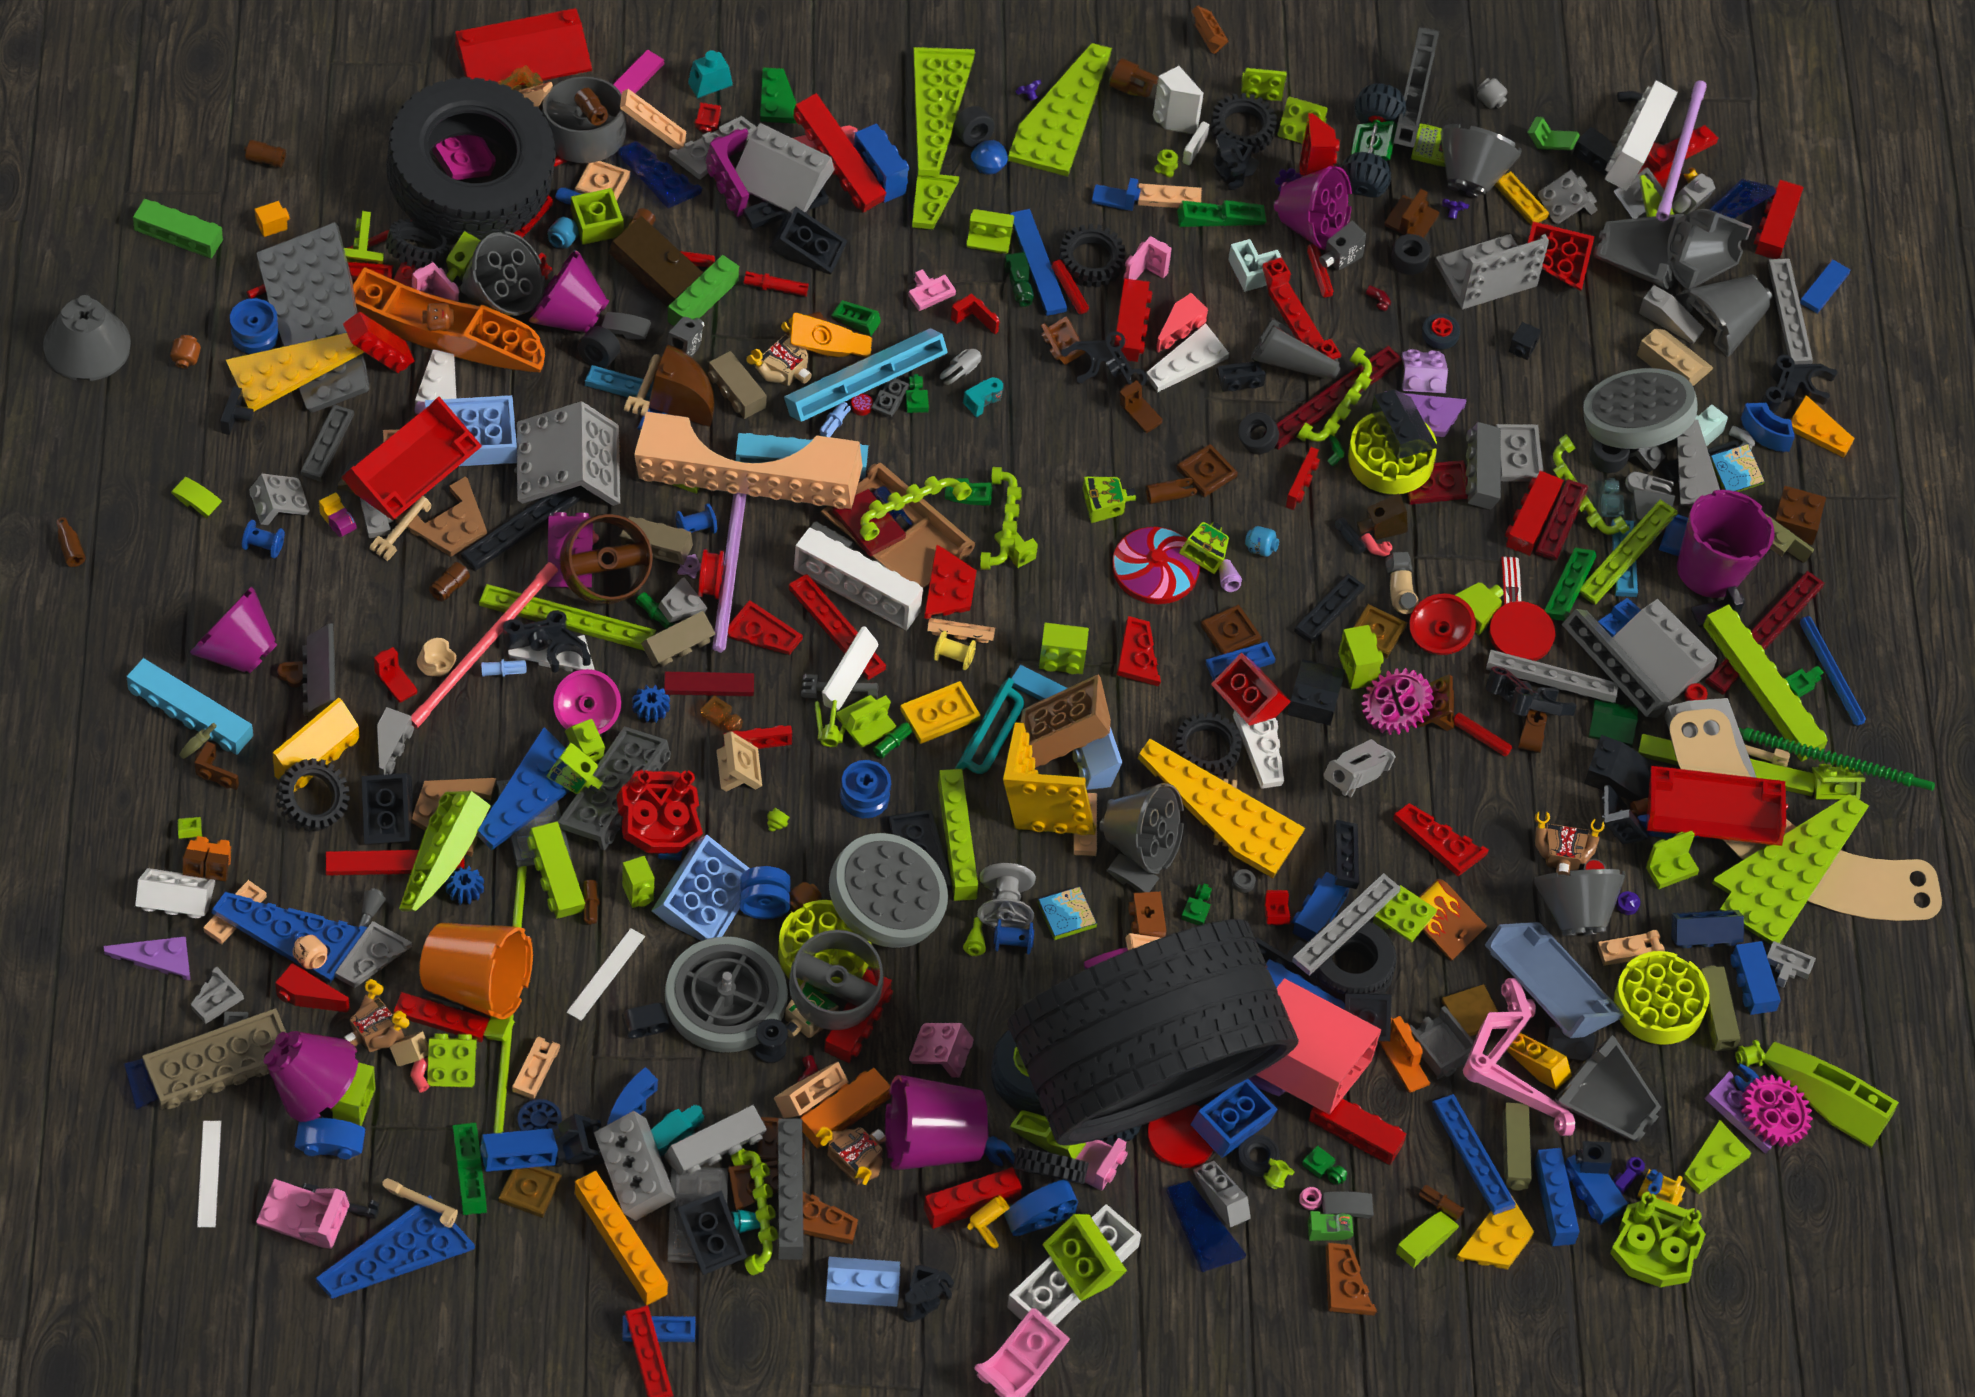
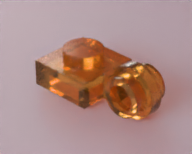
(717, 711)

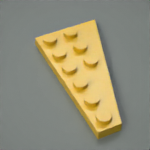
(279, 371)

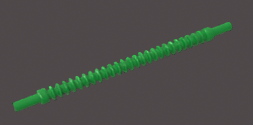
(1907, 779)

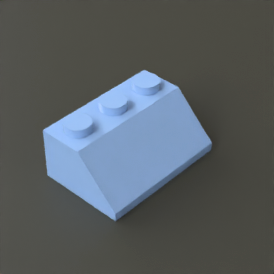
(1098, 762)
(863, 1281)

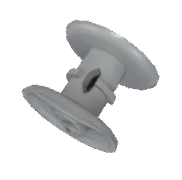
(1007, 882)

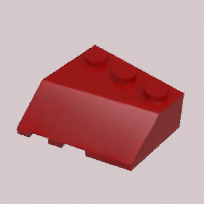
(1565, 254)

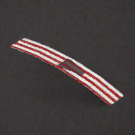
(1511, 579)

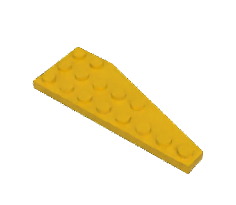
(1244, 824)

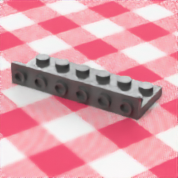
(597, 814)

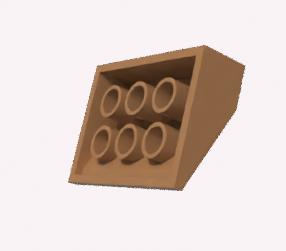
(1067, 720)

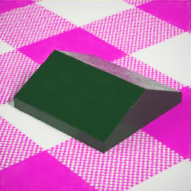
(1613, 721)

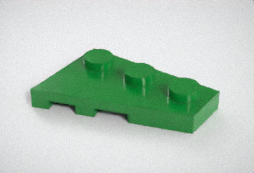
(777, 97)

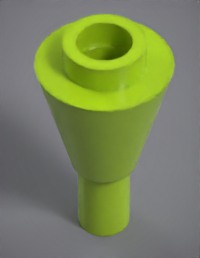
(975, 942)

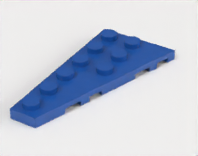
(282, 927)

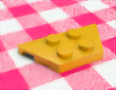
(1498, 1239)

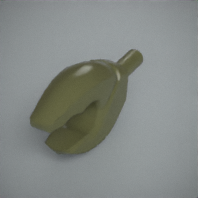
(197, 741)

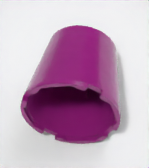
(1723, 542)
(934, 1123)

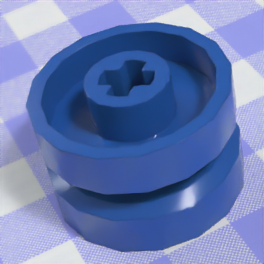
(254, 326)
(865, 789)
(765, 892)

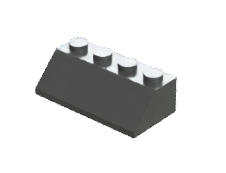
(319, 671)

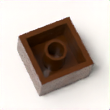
(1800, 513)

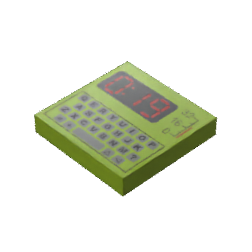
(1428, 145)

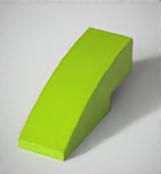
(1037, 1131)
(1426, 1238)

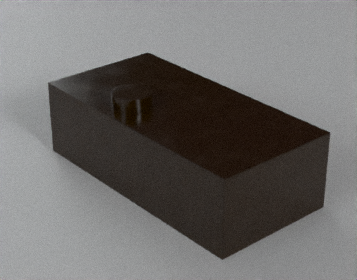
(654, 261)

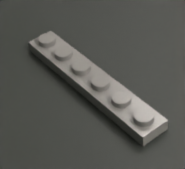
(1790, 311)
(1554, 676)
(1346, 924)

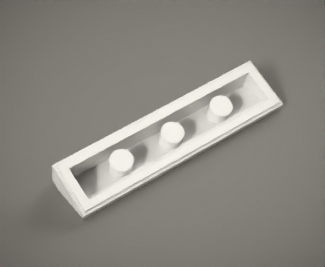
(849, 668)

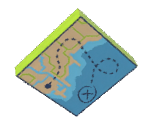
(1737, 469)
(1067, 913)

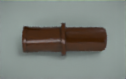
(591, 901)
(1441, 1202)

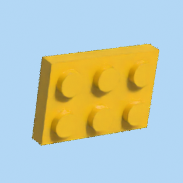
(940, 712)

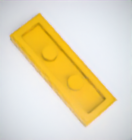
(1521, 198)

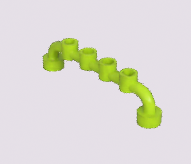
(1342, 410)
(915, 494)
(1594, 518)
(1009, 525)
(755, 1263)

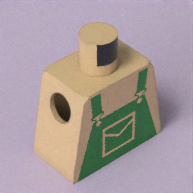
(797, 1022)

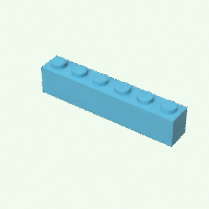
(769, 448)
(189, 706)

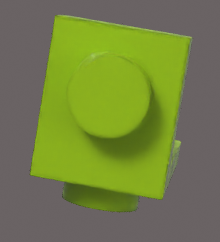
(1023, 552)

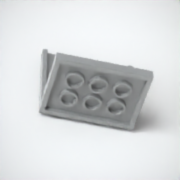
(1492, 269)
(567, 451)

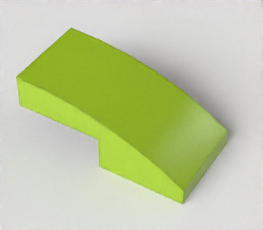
(197, 496)

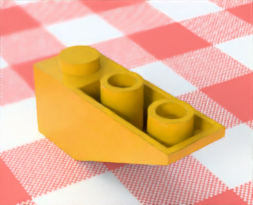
(1541, 1061)

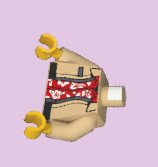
(782, 361)

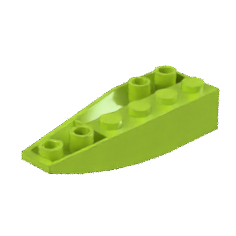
(444, 845)
(1834, 1093)

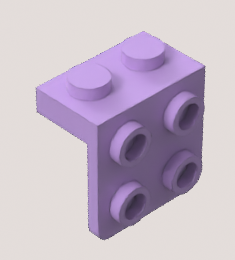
(1424, 371)

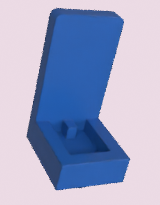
(1117, 197)

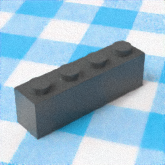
(1484, 465)

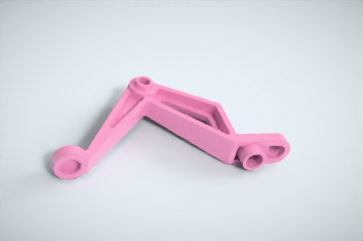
(1485, 1071)

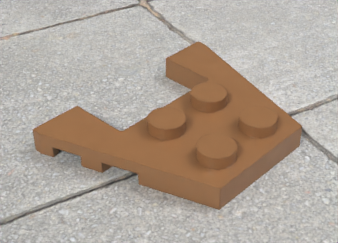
(455, 527)
(433, 791)

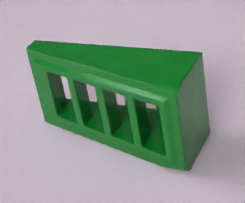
(867, 325)

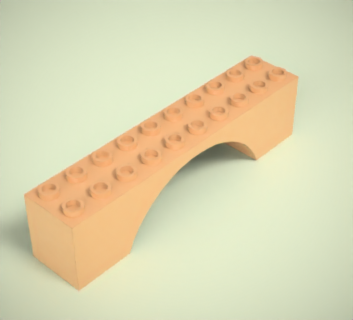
(818, 474)

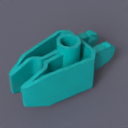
(676, 1127)

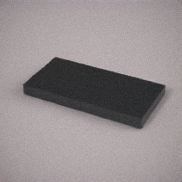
(922, 830)

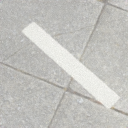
(606, 974)
(209, 1174)

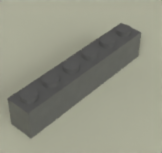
(1616, 663)
(790, 1189)

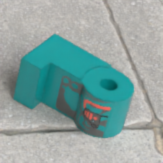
(983, 394)

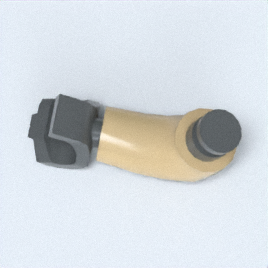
(1401, 587)

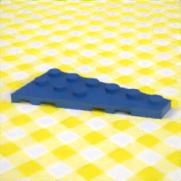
(526, 793)
(401, 1247)

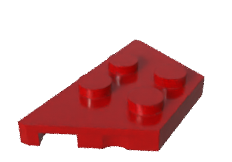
(949, 585)

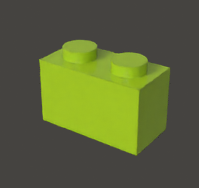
(638, 882)

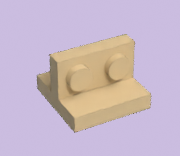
(738, 763)

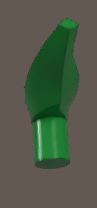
(1338, 451)

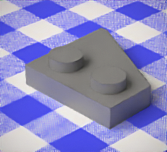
(216, 997)

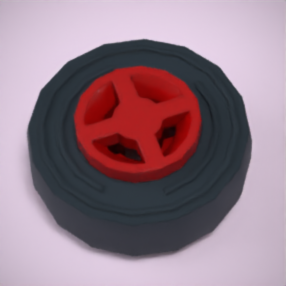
(1448, 329)

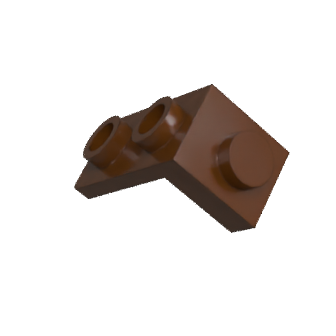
(1138, 408)
(207, 771)

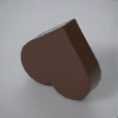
(291, 673)

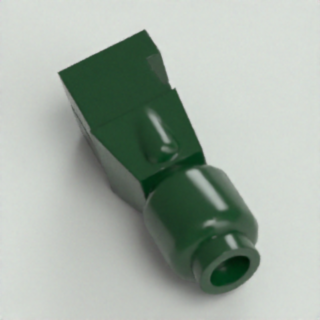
(1018, 269)

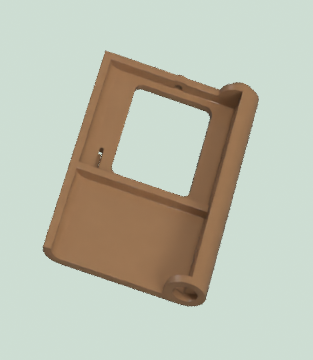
(915, 553)

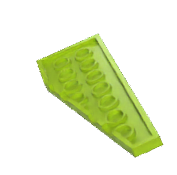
(1056, 125)

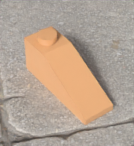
(810, 1091)

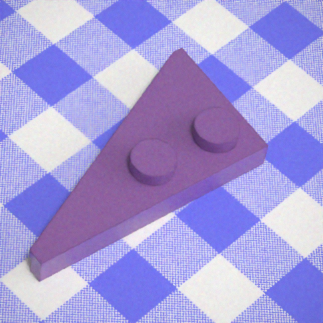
(1727, 1101)

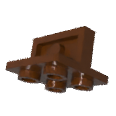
(1412, 215)
(1443, 704)

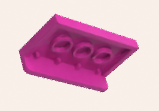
(465, 157)

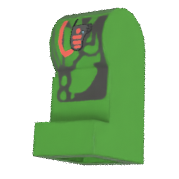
(1329, 1226)

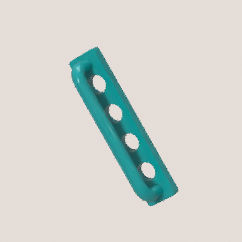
(1004, 690)

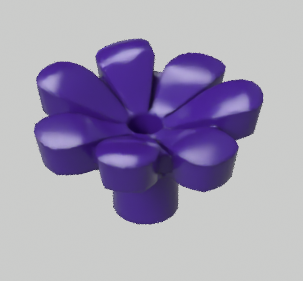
(1029, 90)
(1286, 177)
(1454, 207)

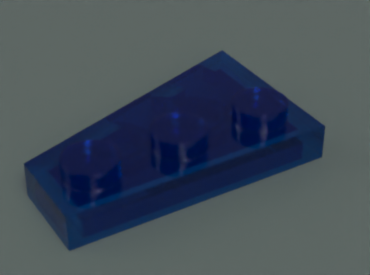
(1742, 198)

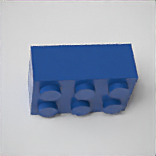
(882, 160)
(1233, 1117)

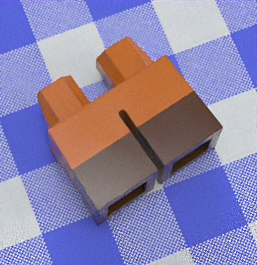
(213, 856)

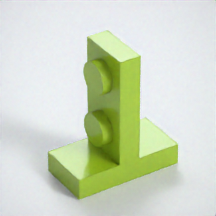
(359, 252)

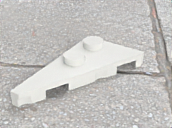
(567, 660)

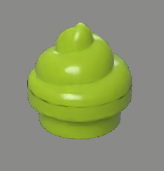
(777, 820)

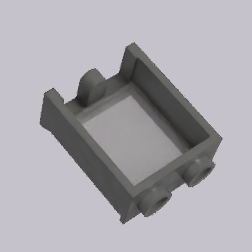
(1443, 1043)

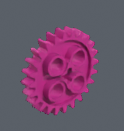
(1379, 707)
(1776, 1110)

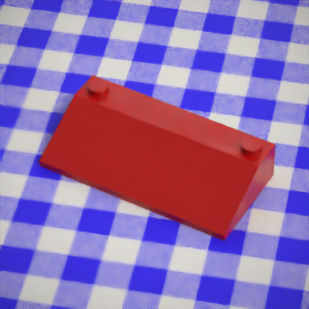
(546, 43)
(412, 460)
(1717, 805)

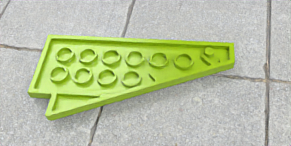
(1780, 879)

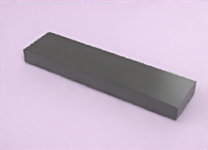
(327, 442)

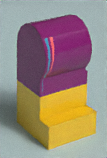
(336, 515)

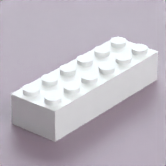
(1639, 135)
(858, 578)
(1047, 1287)

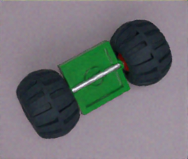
(1378, 112)

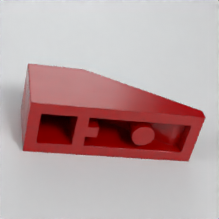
(308, 991)

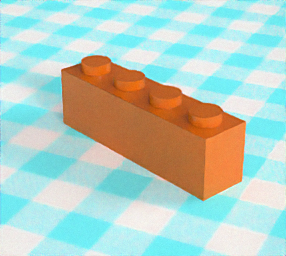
(847, 1105)

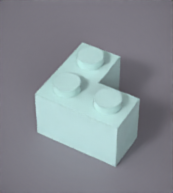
(1248, 264)
(1711, 423)

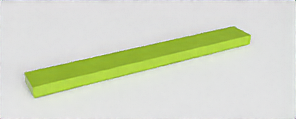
(577, 619)
(1795, 780)

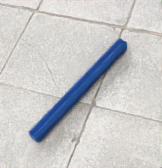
(1832, 671)

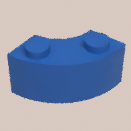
(1767, 427)
(330, 1137)

